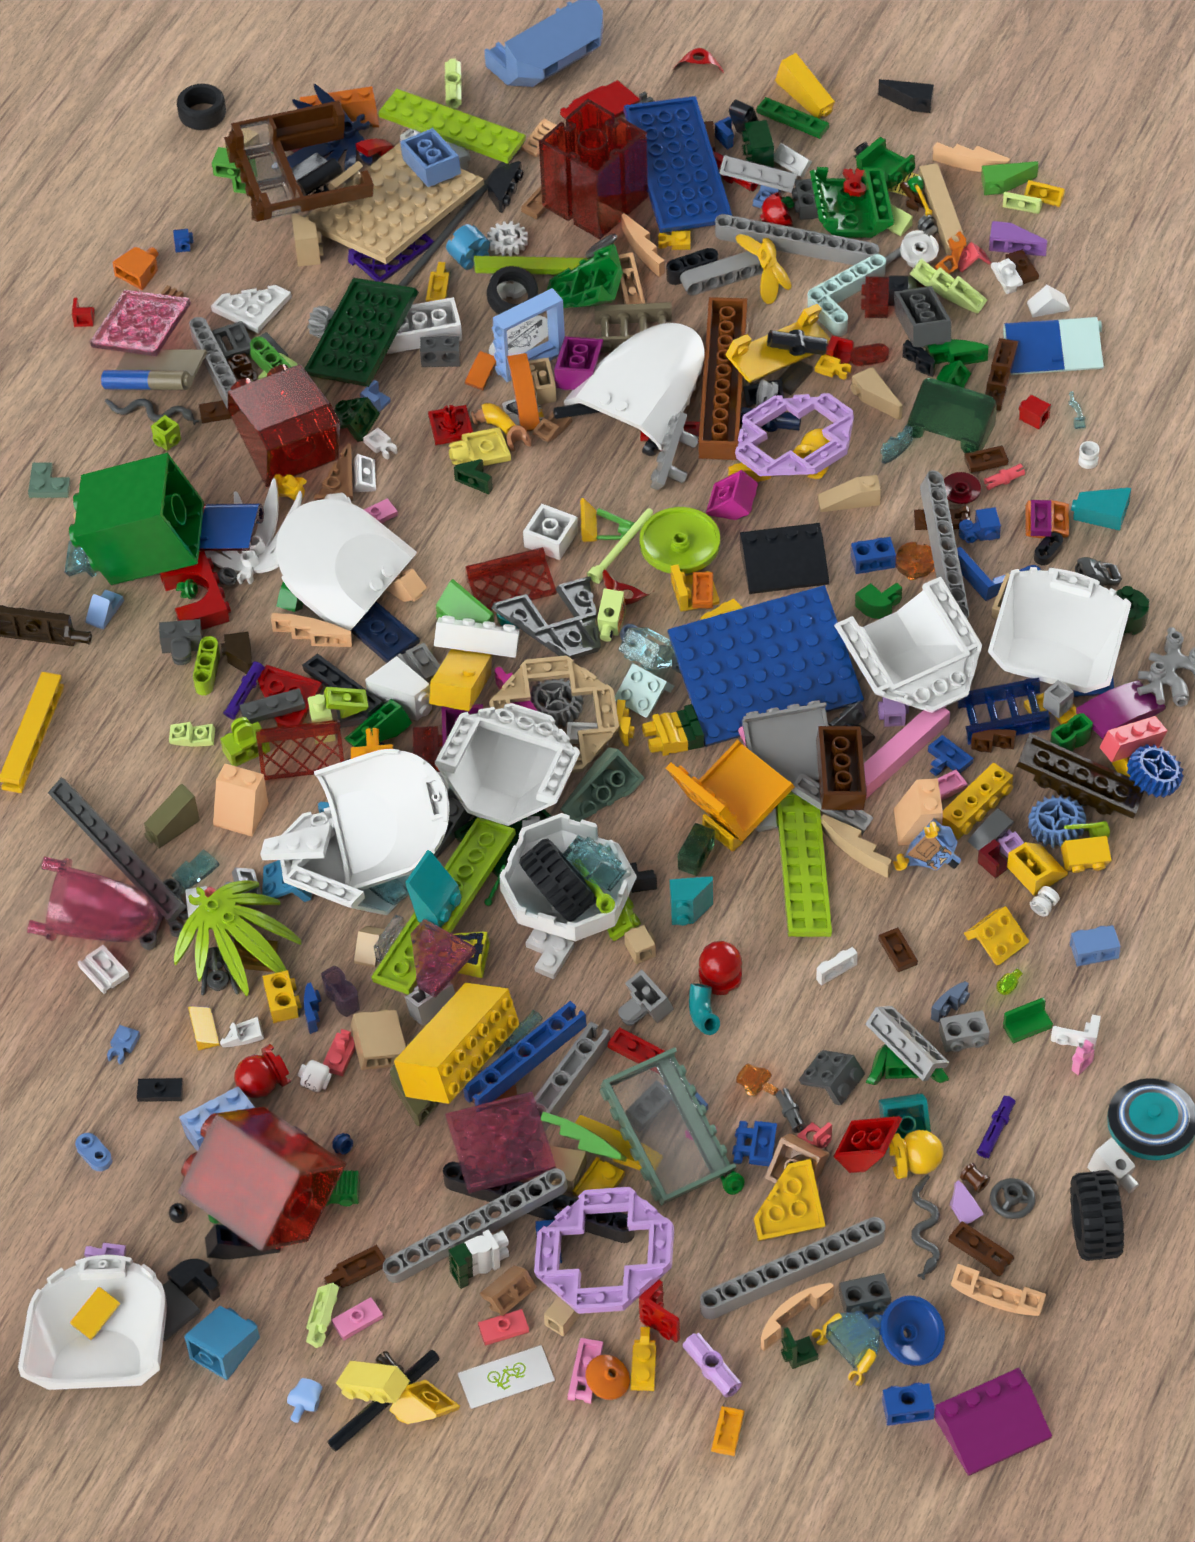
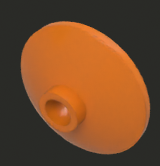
(602, 1383)

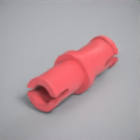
(1004, 476)

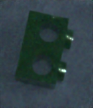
(696, 849)

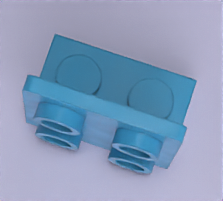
(274, 885)

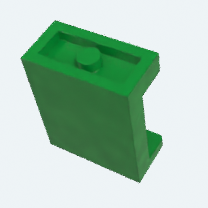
(893, 165)

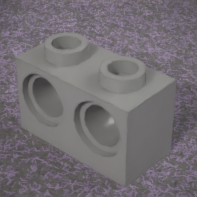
(963, 1027)

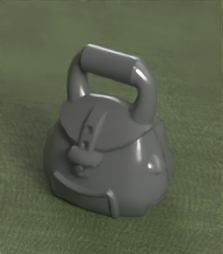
(1098, 571)

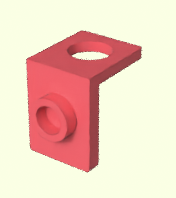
(970, 255)
(821, 1138)

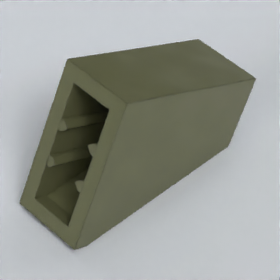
(172, 817)
(417, 1108)

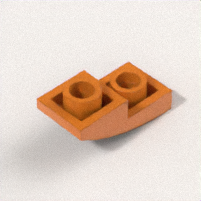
(481, 370)

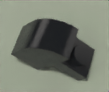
(193, 1274)

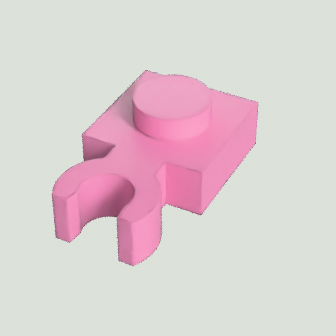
(1083, 1057)

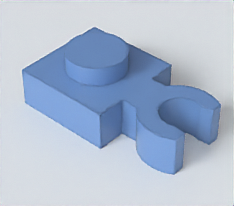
(123, 1041)

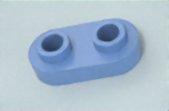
(92, 1150)

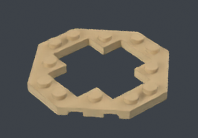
(581, 683)

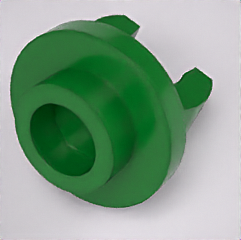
(188, 589)
(733, 1183)

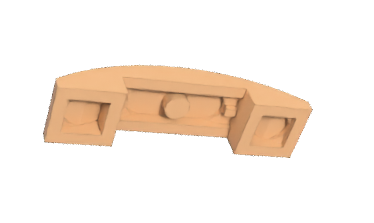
(997, 1294)
(814, 1296)

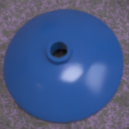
(923, 1330)

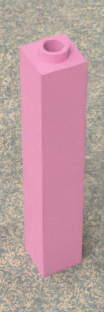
(903, 747)

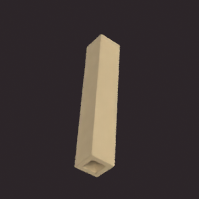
(941, 205)

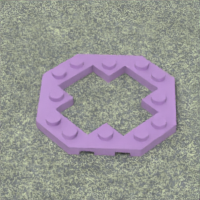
(790, 463)
(636, 1277)

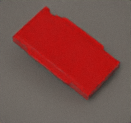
(610, 97)

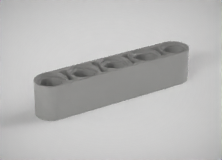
(721, 273)

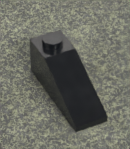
(910, 95)
(227, 1245)

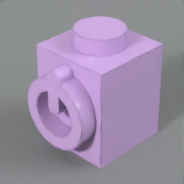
(892, 712)

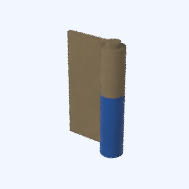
(167, 371)

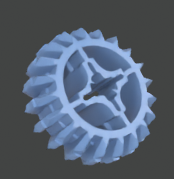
(1046, 814)

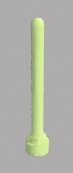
(596, 572)

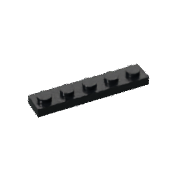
(333, 677)

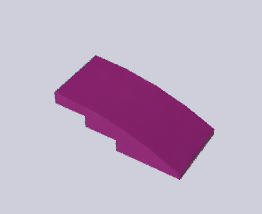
(1119, 707)

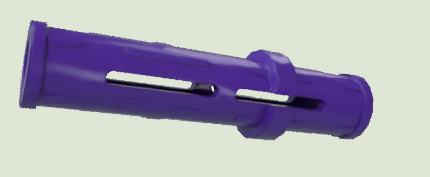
(244, 689)
(999, 1119)

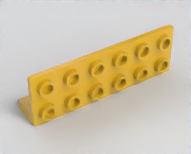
(759, 360)

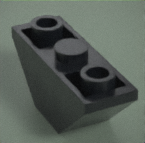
(503, 184)

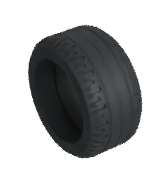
(200, 94)
(509, 274)

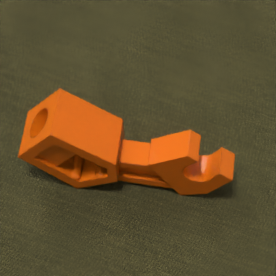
(956, 248)

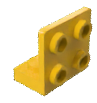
(683, 589)
(998, 935)

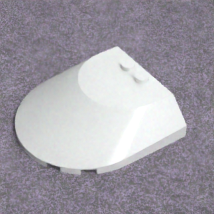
(338, 559)
(385, 813)
(122, 1351)

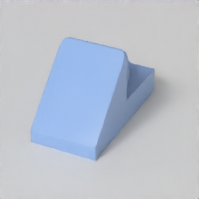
(103, 608)

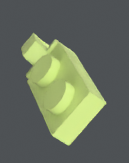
(321, 1314)

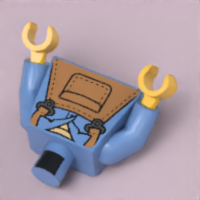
(930, 849)

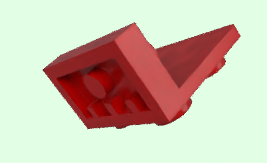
(655, 1316)

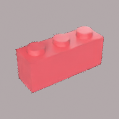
(1124, 740)

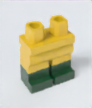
(674, 731)

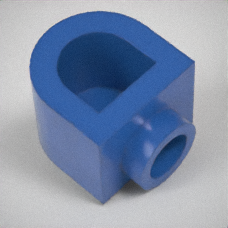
(182, 240)

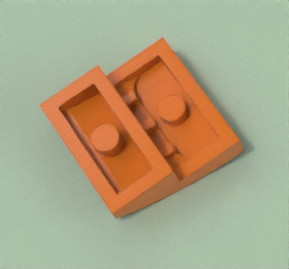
(1059, 518)

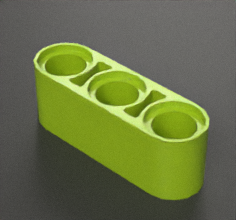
(206, 665)

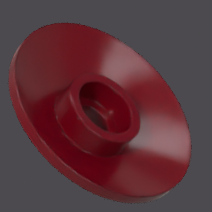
(962, 487)

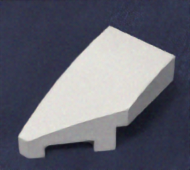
(243, 1033)

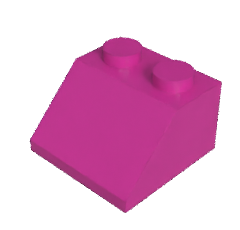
(732, 496)

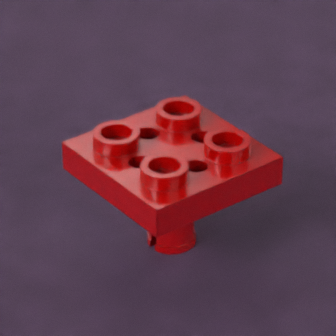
(449, 421)

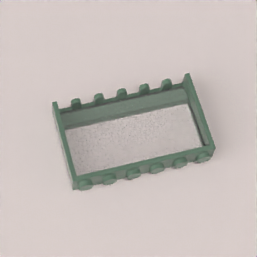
(666, 1127)

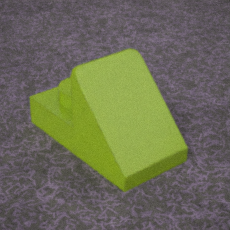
(346, 700)

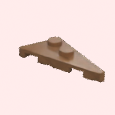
(339, 477)

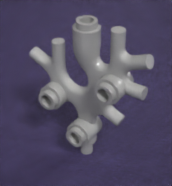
(1164, 671)

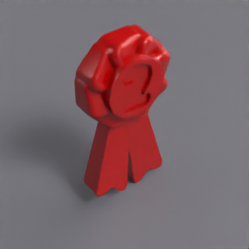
(853, 183)

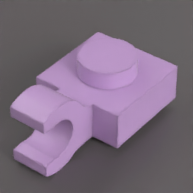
(107, 1249)

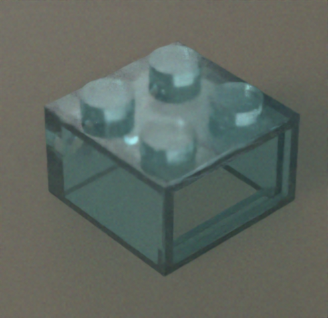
(636, 646)
(594, 860)

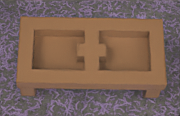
(508, 1289)

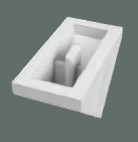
(1047, 302)

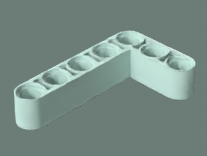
(841, 287)

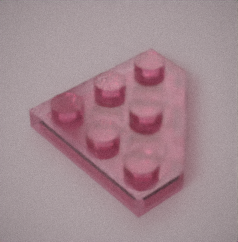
(437, 956)

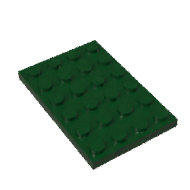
(361, 331)

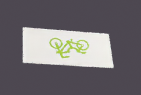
(506, 1376)

